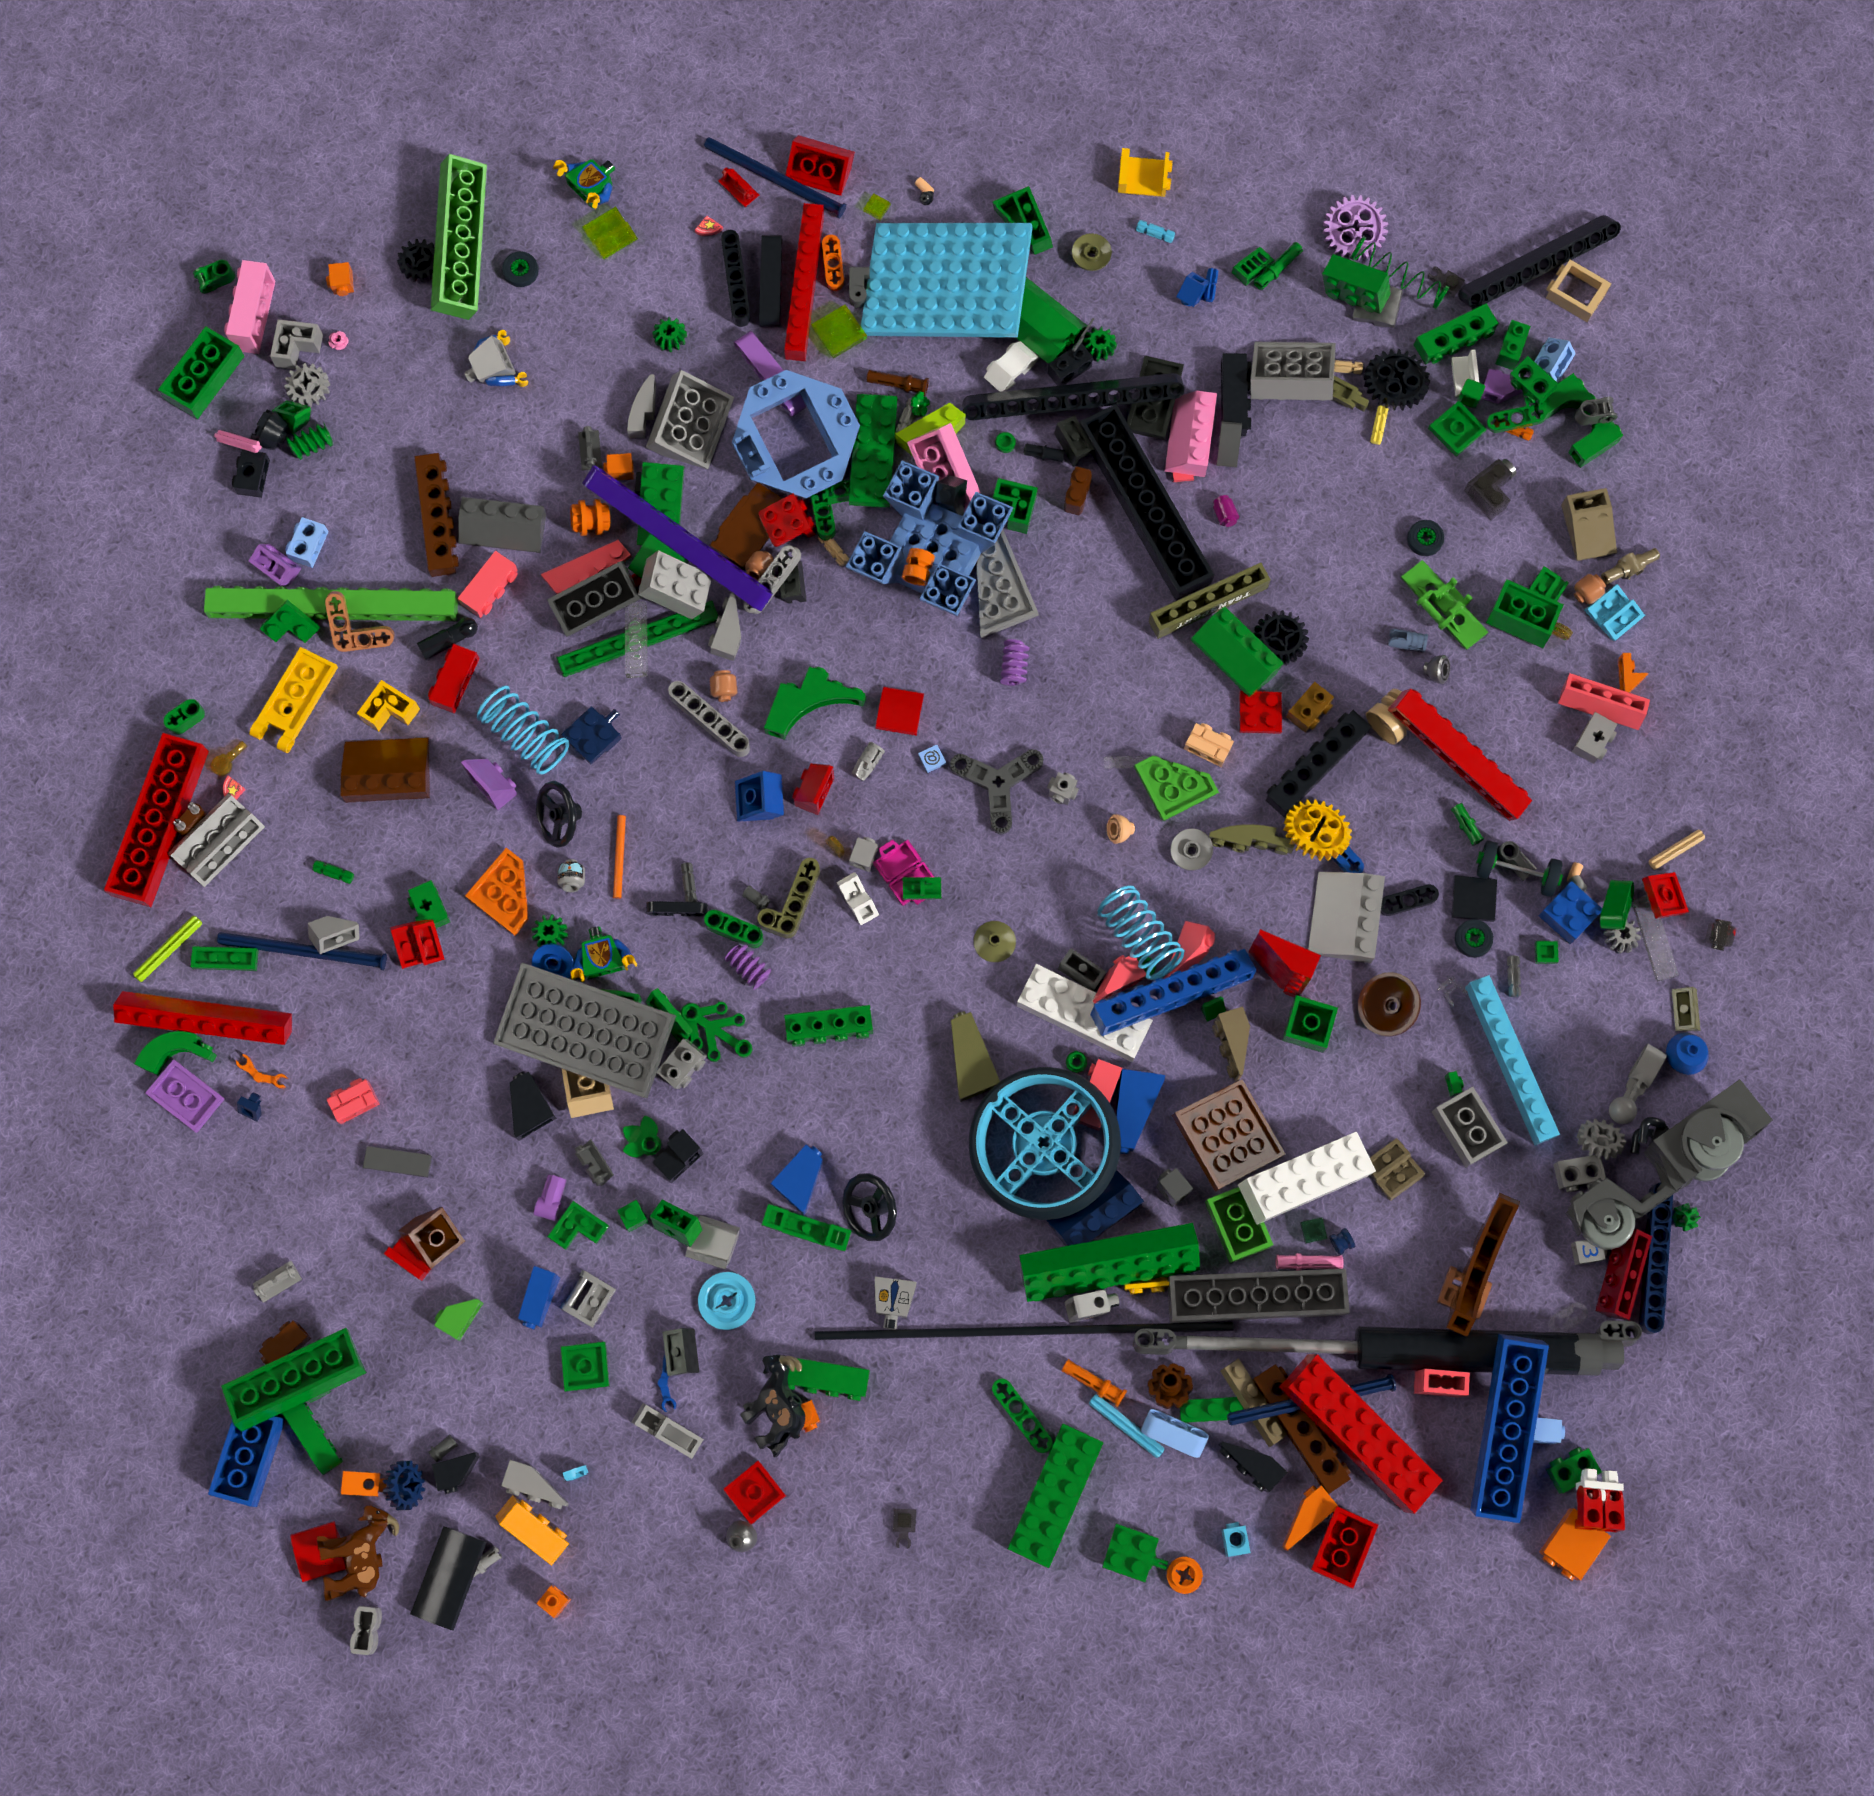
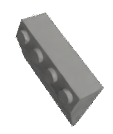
(1293, 371)
(690, 420)
(1346, 915)

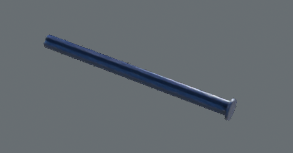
(775, 177)
(302, 950)
(1289, 1405)

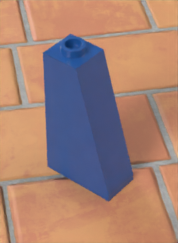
(1134, 1103)

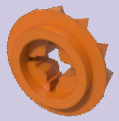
(1181, 1564)

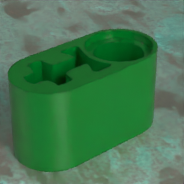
(184, 709)

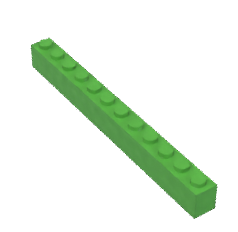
(361, 603)

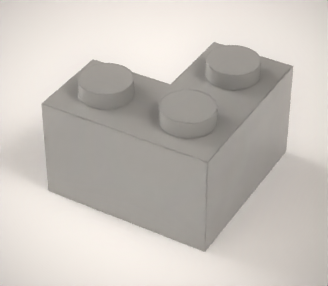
(290, 339)

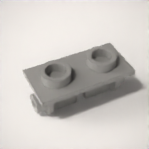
(276, 1281)

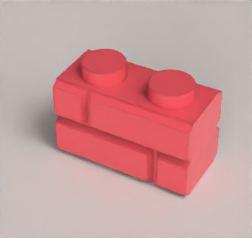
(352, 1101)

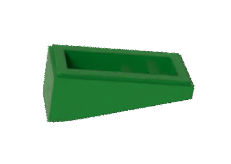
(1246, 278)
(1471, 393)

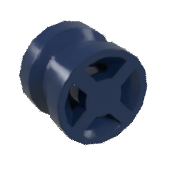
(1342, 1241)

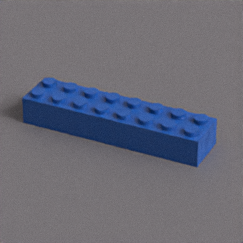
(1509, 1428)

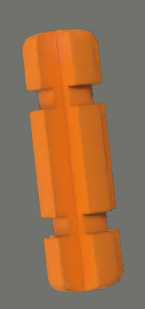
(1526, 433)

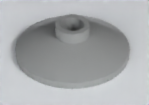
(1187, 839)

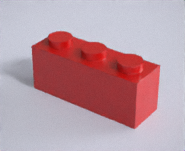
(453, 678)

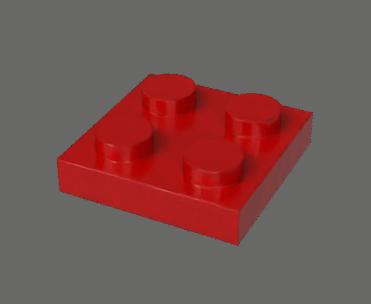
(1260, 712)
(1665, 895)
(754, 1492)

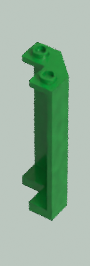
(1046, 324)

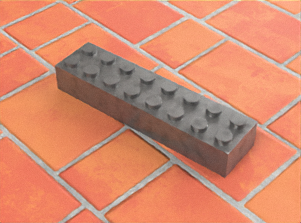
(1258, 1295)

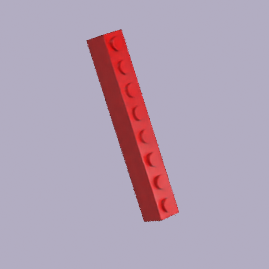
(804, 282)
(1460, 754)
(202, 1018)

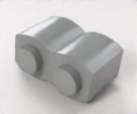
(366, 1623)

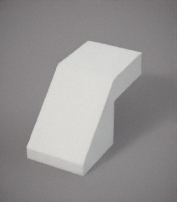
(857, 898)

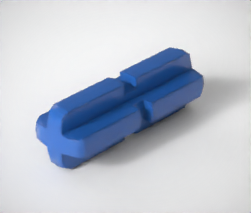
(1212, 276)

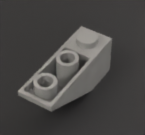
(728, 635)
(529, 1481)

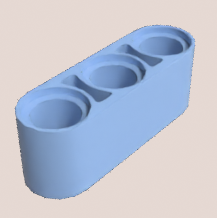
(1174, 1433)

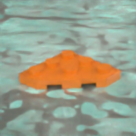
(503, 892)

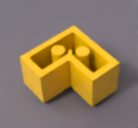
(386, 702)

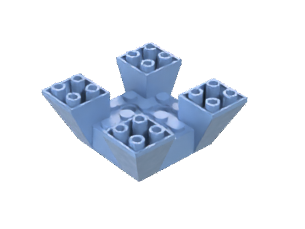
(967, 536)

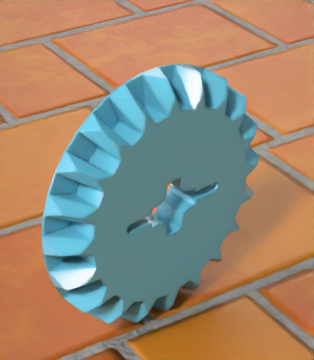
(711, 1297)

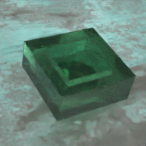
(1313, 1230)

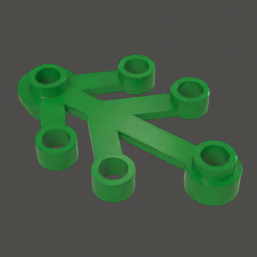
(713, 1028)

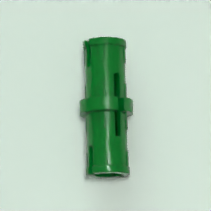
(1460, 812)

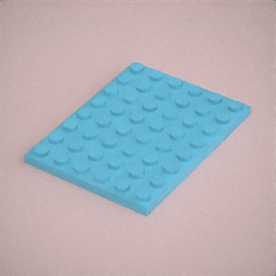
(947, 279)

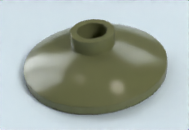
(1091, 244)
(994, 951)

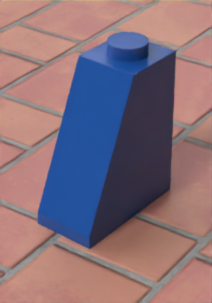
(799, 1178)
(538, 1297)

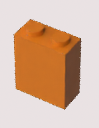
(1573, 1548)

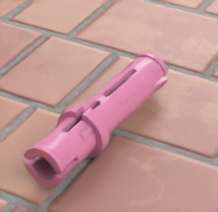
(1308, 1262)

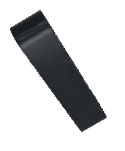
(735, 269)
(770, 281)

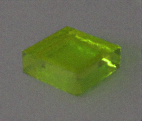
(876, 206)

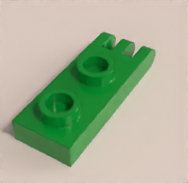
(680, 1028)

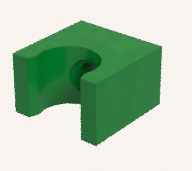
(649, 547)

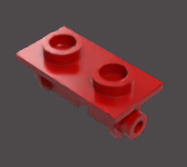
(737, 187)

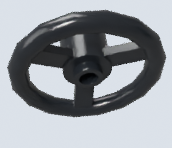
(559, 813)
(872, 1206)

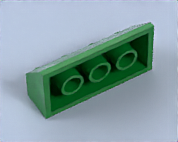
(1237, 651)

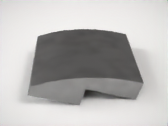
(1389, 314)

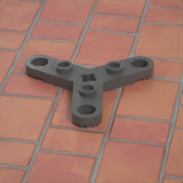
(999, 797)

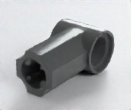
(1517, 859)

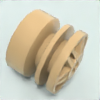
(1383, 722)

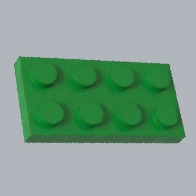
(662, 489)

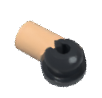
(927, 191)

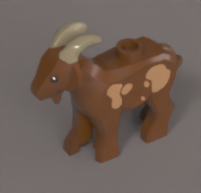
(359, 1554)

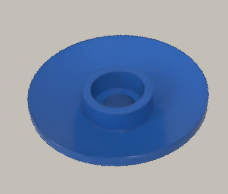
(543, 959)

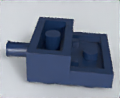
(593, 734)

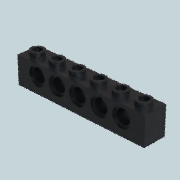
(1349, 722)

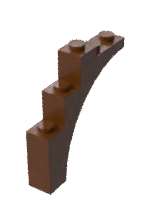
(1478, 1268)

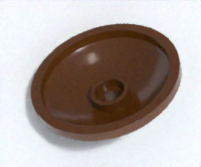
(1380, 995)

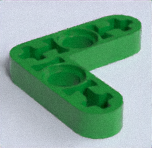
(1526, 413)
(829, 498)

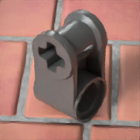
(1600, 411)

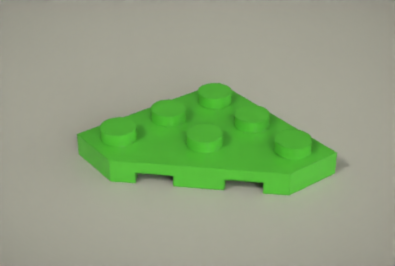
(1174, 786)

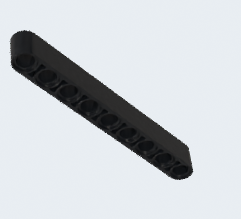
(1539, 261)

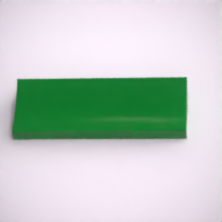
(293, 1379)

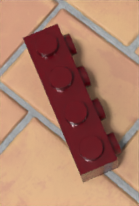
(1623, 1277)

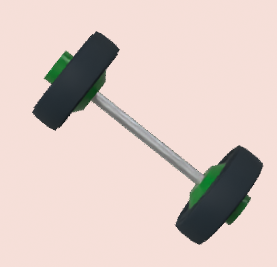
(1550, 877)

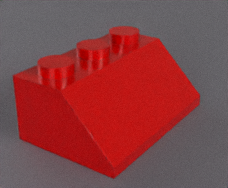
(819, 164)
(1344, 1547)

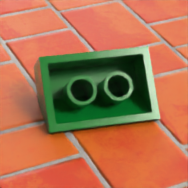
(1524, 613)

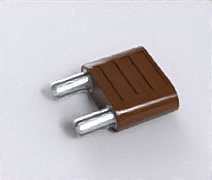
(189, 819)

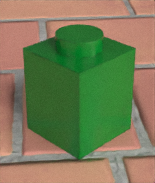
(632, 1216)

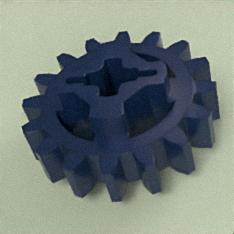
(404, 1485)

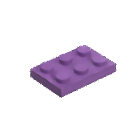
(185, 1096)

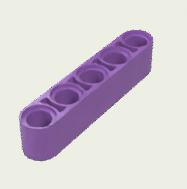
(765, 366)

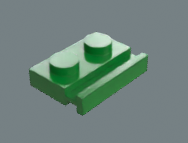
(1548, 584)

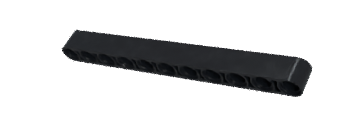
(1082, 400)

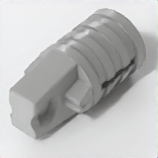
(867, 761)

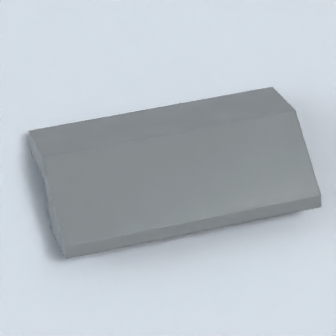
(216, 839)

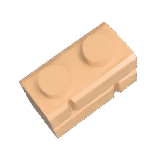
(1209, 744)

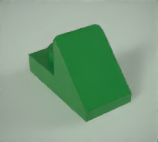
(295, 414)

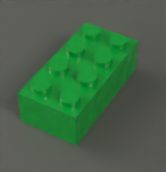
(201, 372)

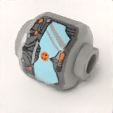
(571, 875)

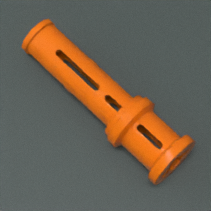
(1104, 1388)

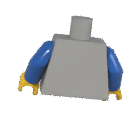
(492, 364)

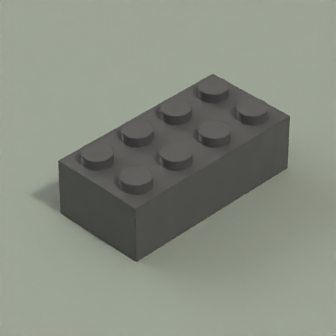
(594, 598)

